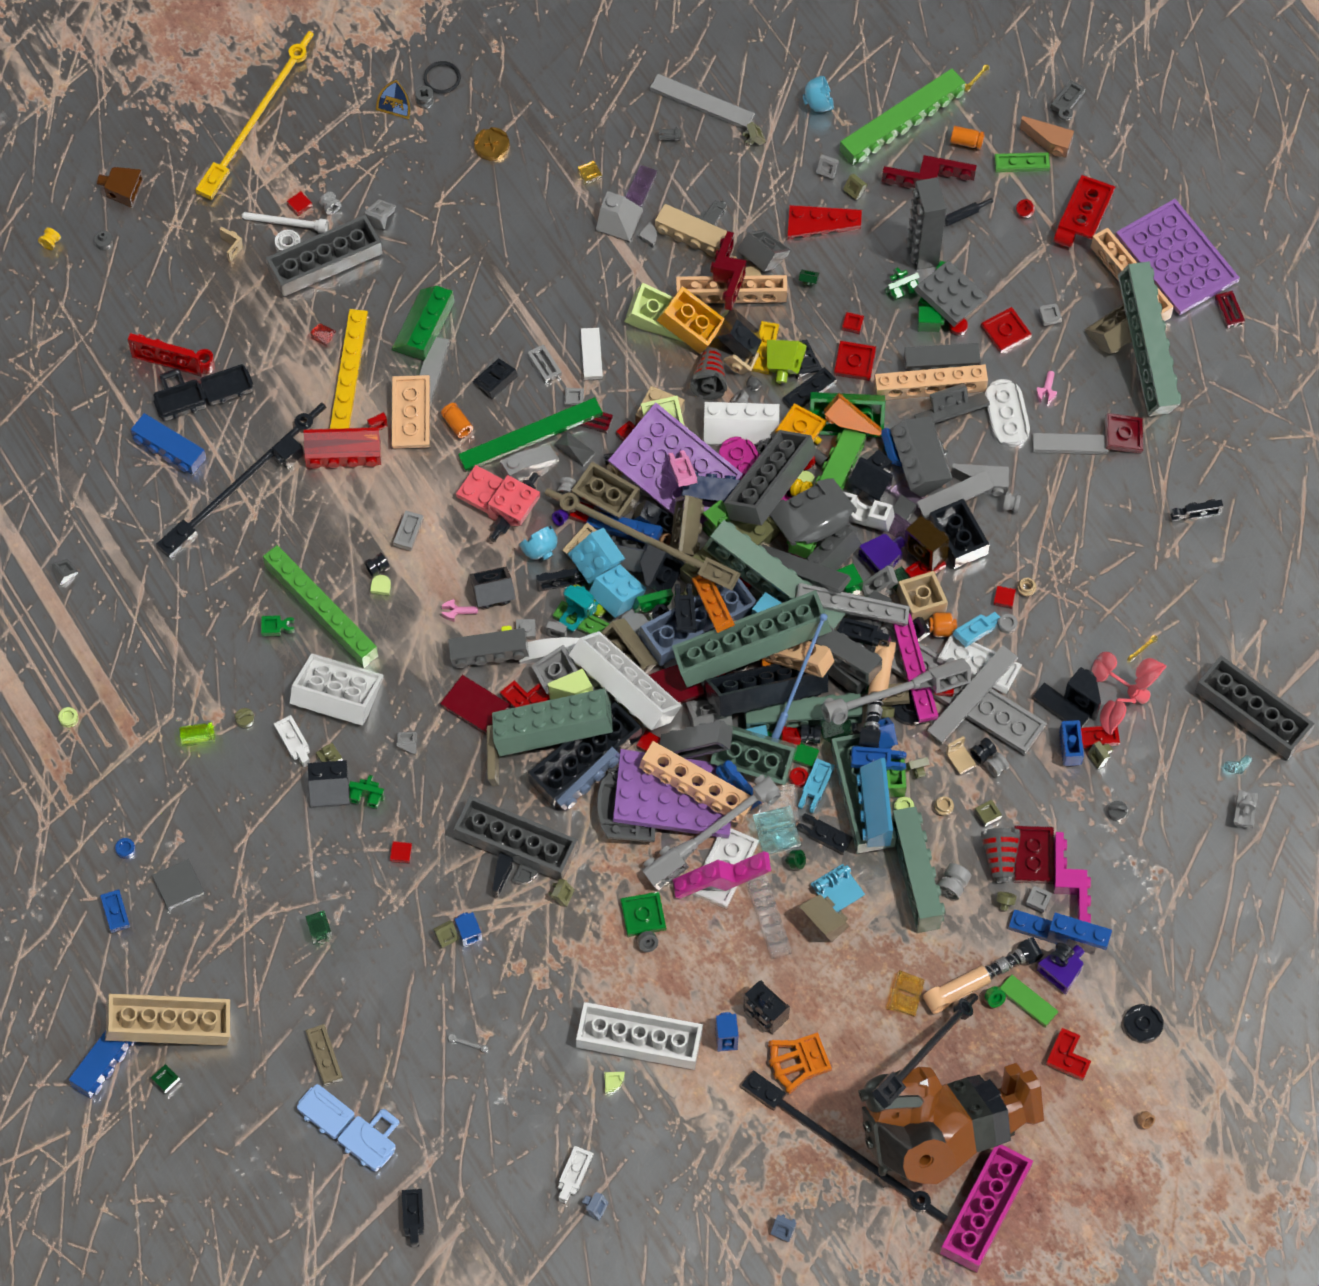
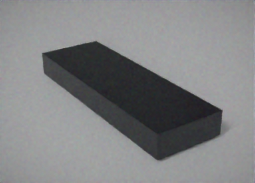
(817, 383)
(1060, 705)

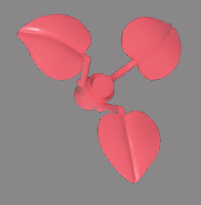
(1146, 674)

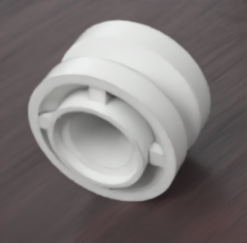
(286, 237)

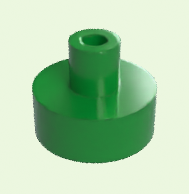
(995, 996)

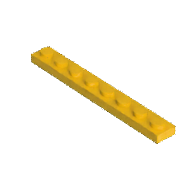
(349, 369)

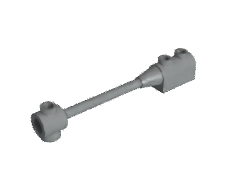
(939, 678)
(672, 860)

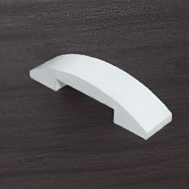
(540, 648)

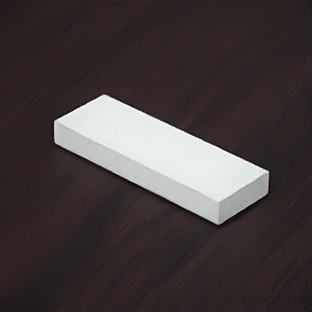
(591, 353)

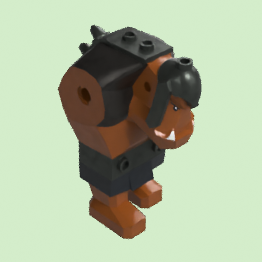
(940, 1127)

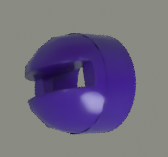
(557, 515)

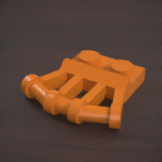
(810, 1053)

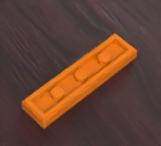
(713, 603)

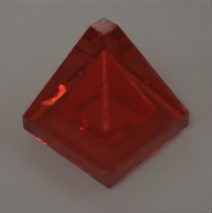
(322, 334)

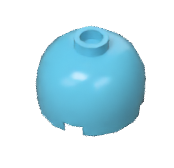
(818, 95)
(540, 544)

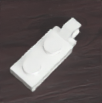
(293, 739)
(574, 1173)

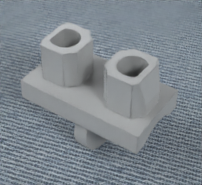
(1245, 809)

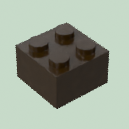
(926, 543)

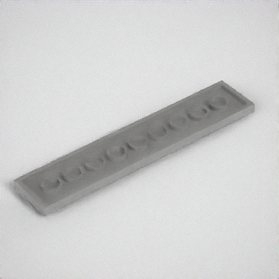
(992, 713)

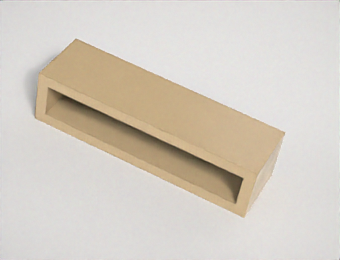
(689, 230)

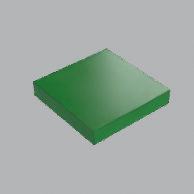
(643, 914)

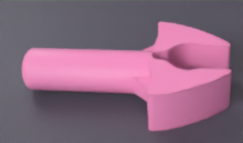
(1047, 388)
(457, 610)

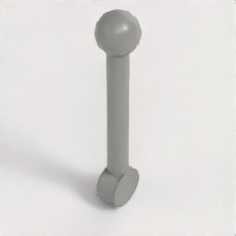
(452, 1038)

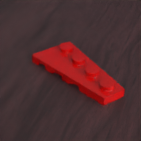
(815, 220)

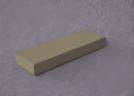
(492, 759)
(324, 1055)

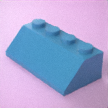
(876, 804)

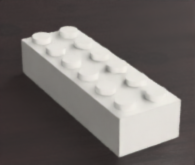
(625, 680)
(639, 1035)

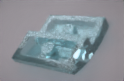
(777, 830)

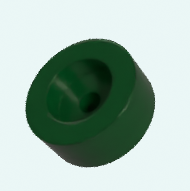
(796, 859)

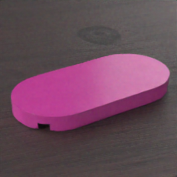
(739, 453)

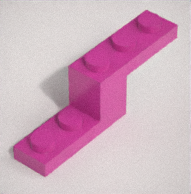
(722, 875)
(1071, 880)

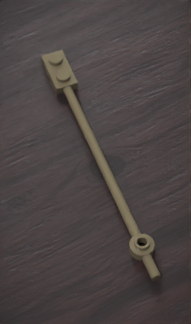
(709, 568)

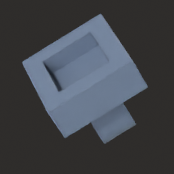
(595, 1205)
(783, 1228)

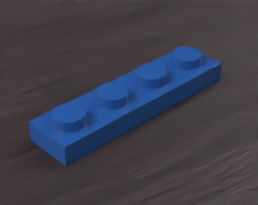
(648, 529)

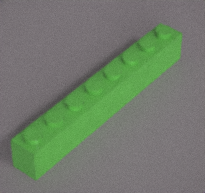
(902, 117)
(839, 467)
(320, 606)

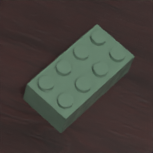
(758, 755)

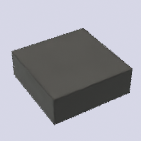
(904, 507)

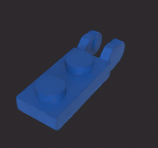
(865, 755)
(729, 774)

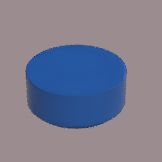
(125, 848)

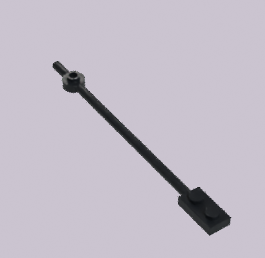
(184, 531)
(892, 1084)
(773, 1096)

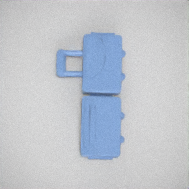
(355, 1136)

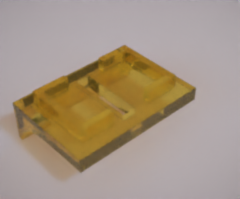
(903, 1002)

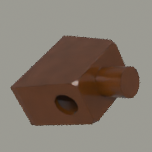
(122, 184)

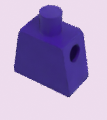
(881, 552)
(1062, 976)

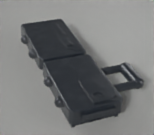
(191, 395)

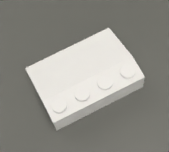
(336, 689)

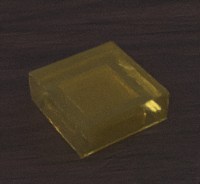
(589, 172)

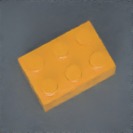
(691, 320)

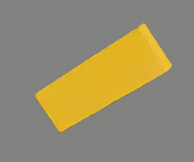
(767, 331)

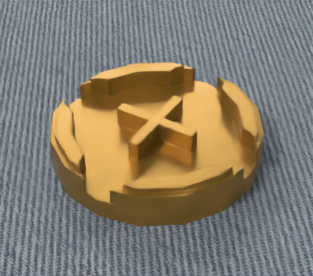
(491, 144)

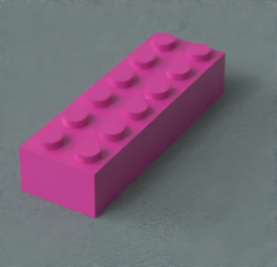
(986, 1207)

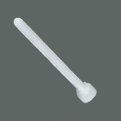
(320, 225)

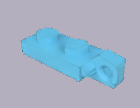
(976, 628)

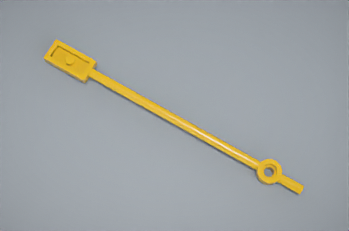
(218, 172)

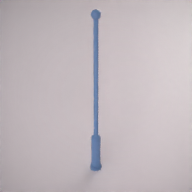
(783, 716)

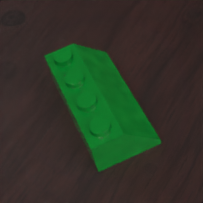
(424, 322)
(870, 405)

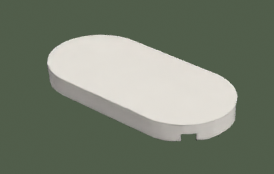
(1007, 413)

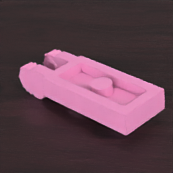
(682, 469)

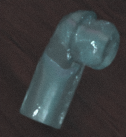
(1238, 767)

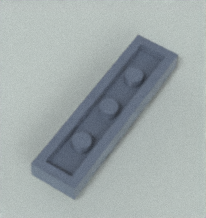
(583, 784)

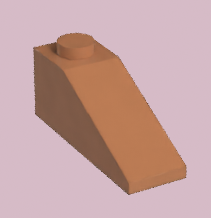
(1050, 137)

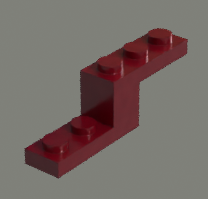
(930, 168)
(728, 270)

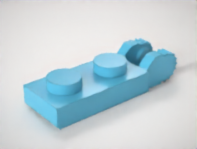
(816, 783)

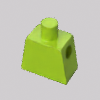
(784, 358)

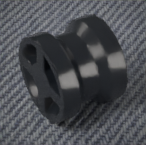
(1061, 954)

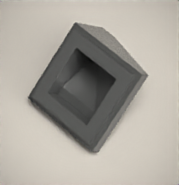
(64, 571)

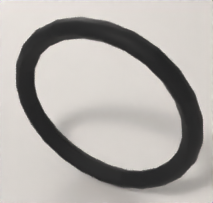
(442, 63)

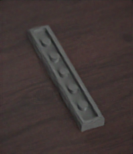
(812, 571)

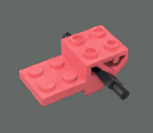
(503, 499)

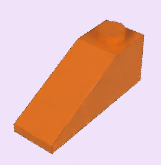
(848, 416)

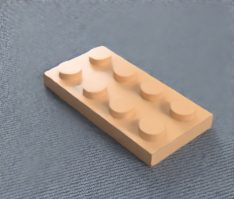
(411, 411)

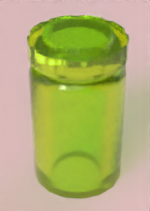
(197, 733)

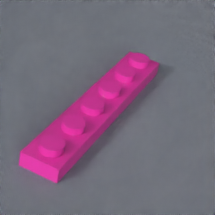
(914, 666)

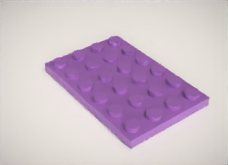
(1182, 257)
(646, 460)
(650, 803)

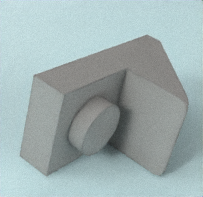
(379, 212)
(881, 582)

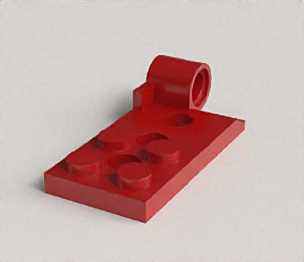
(1069, 225)
(170, 355)

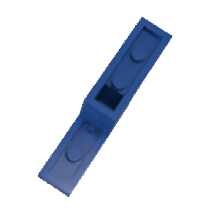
(1060, 929)

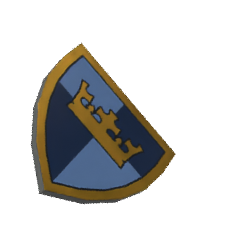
(394, 100)

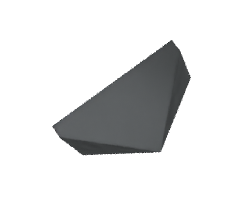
(574, 448)

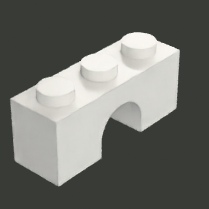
(877, 516)

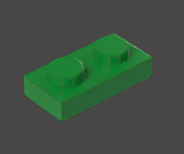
(649, 601)

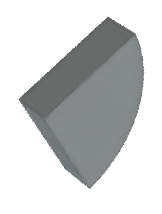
(649, 234)

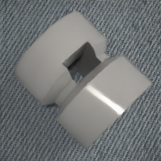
(955, 879)

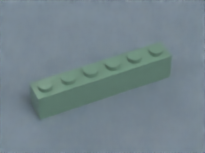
(800, 712)

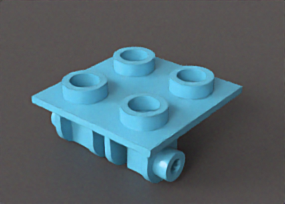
(839, 887)

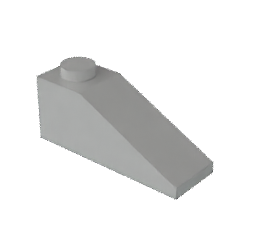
(526, 462)
(998, 475)

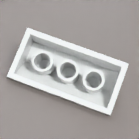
(742, 420)

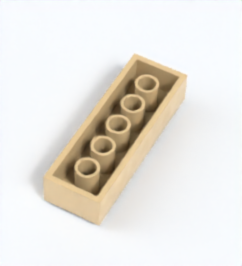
(167, 1019)

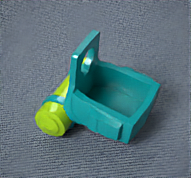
(582, 603)

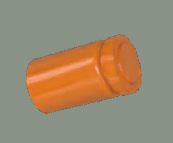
(967, 137)
(457, 420)

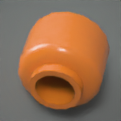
(942, 624)

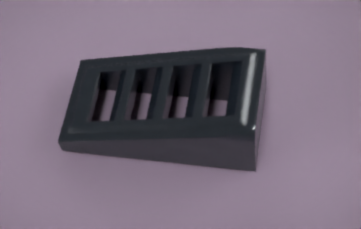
(503, 869)

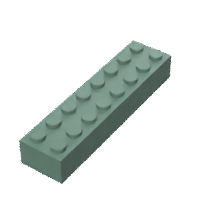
(1149, 338)
(757, 566)
(750, 639)

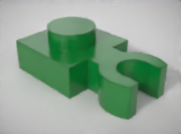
(274, 625)

